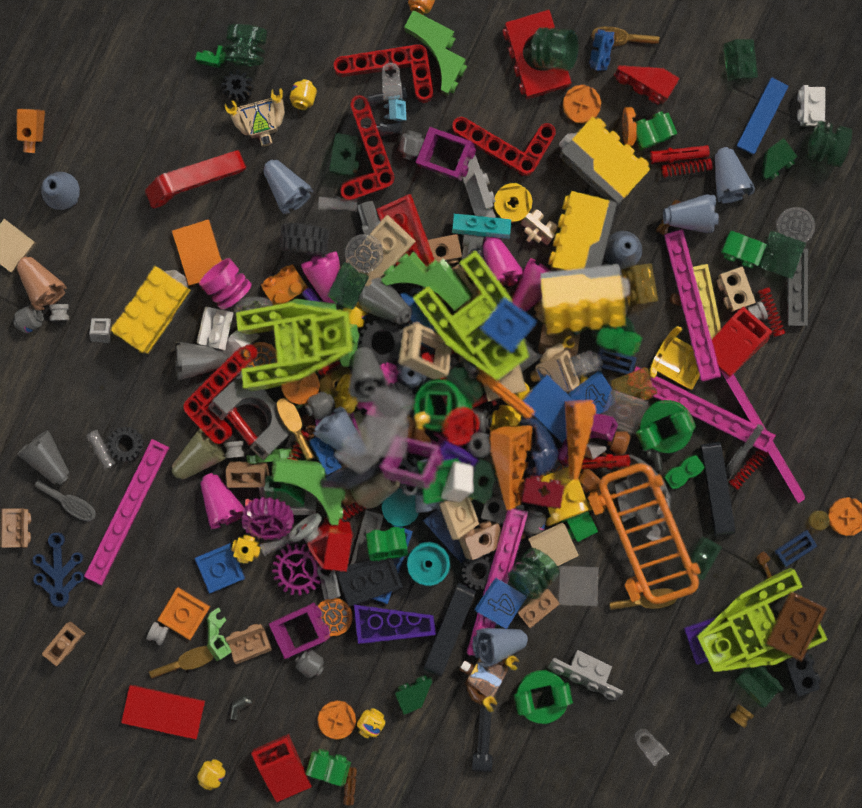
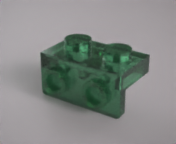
(740, 59)
(347, 286)
(469, 387)
(759, 684)

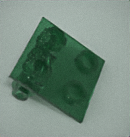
(782, 254)

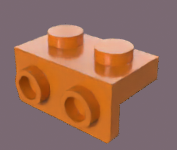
(284, 285)

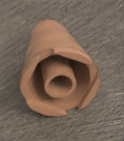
(39, 283)

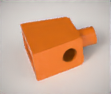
(30, 120)

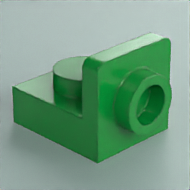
(208, 58)

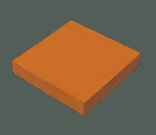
(183, 613)

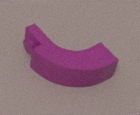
(602, 427)

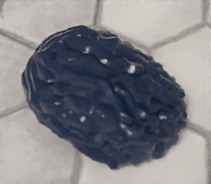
(543, 449)

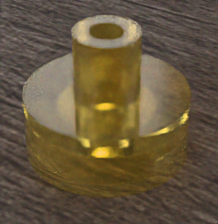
(815, 517)

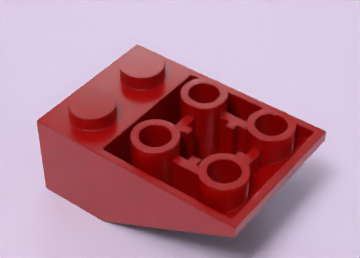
(653, 82)
(739, 341)
(281, 768)

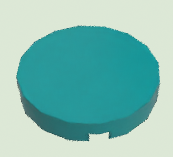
(399, 508)

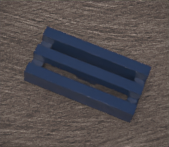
(618, 362)
(782, 556)

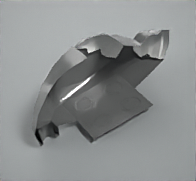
(642, 497)

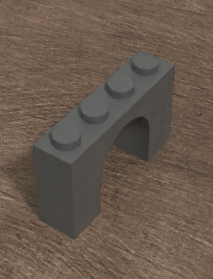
(236, 395)

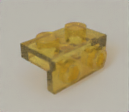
(641, 284)
(635, 384)

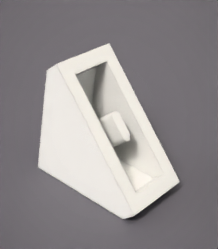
(238, 340)
(458, 483)

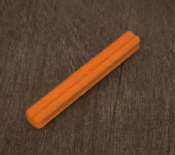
(505, 394)

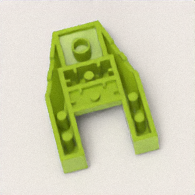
(463, 329)
(304, 341)
(741, 630)

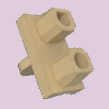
(536, 229)

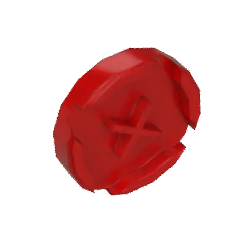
(460, 425)

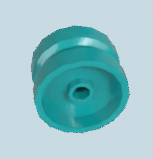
(440, 563)

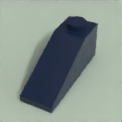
(437, 523)

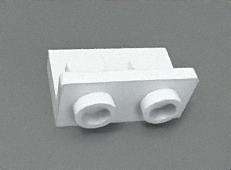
(812, 105)
(214, 328)

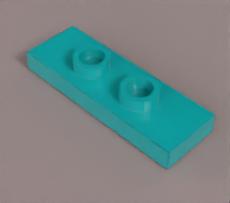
(481, 226)

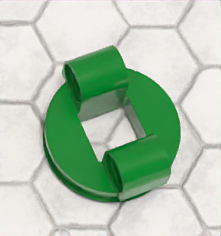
(427, 402)
(650, 435)
(544, 714)

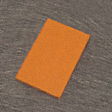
(197, 250)

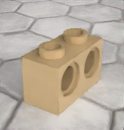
(741, 287)

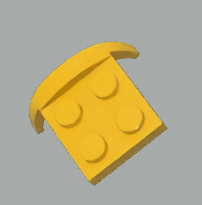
(676, 361)
(573, 499)

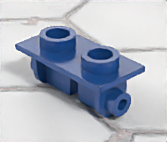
(604, 41)
(325, 455)

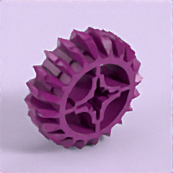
(267, 518)
(290, 564)

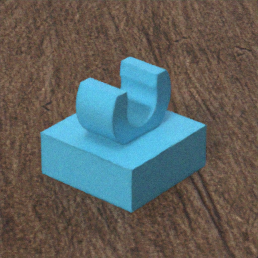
(397, 110)

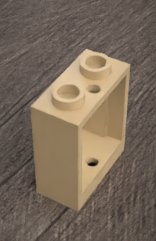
(410, 349)

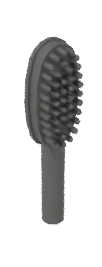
(742, 452)
(74, 505)

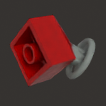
(328, 543)

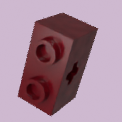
(552, 499)

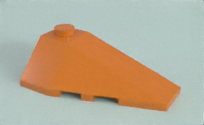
(578, 428)
(509, 454)

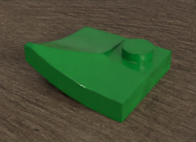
(436, 488)

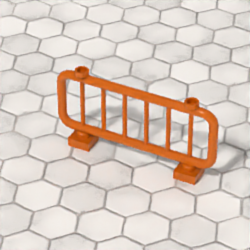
(633, 587)

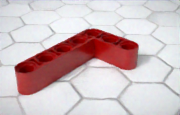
(389, 54)
(504, 147)
(378, 169)
(193, 176)
(215, 389)

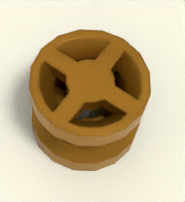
(741, 715)

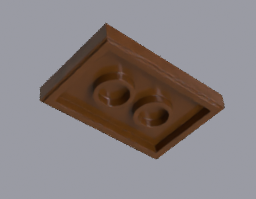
(796, 626)

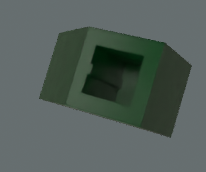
(775, 158)
(289, 493)
(413, 696)

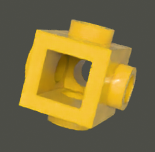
(253, 549)

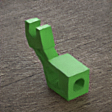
(278, 453)
(213, 635)

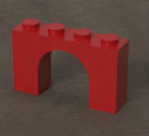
(532, 81)

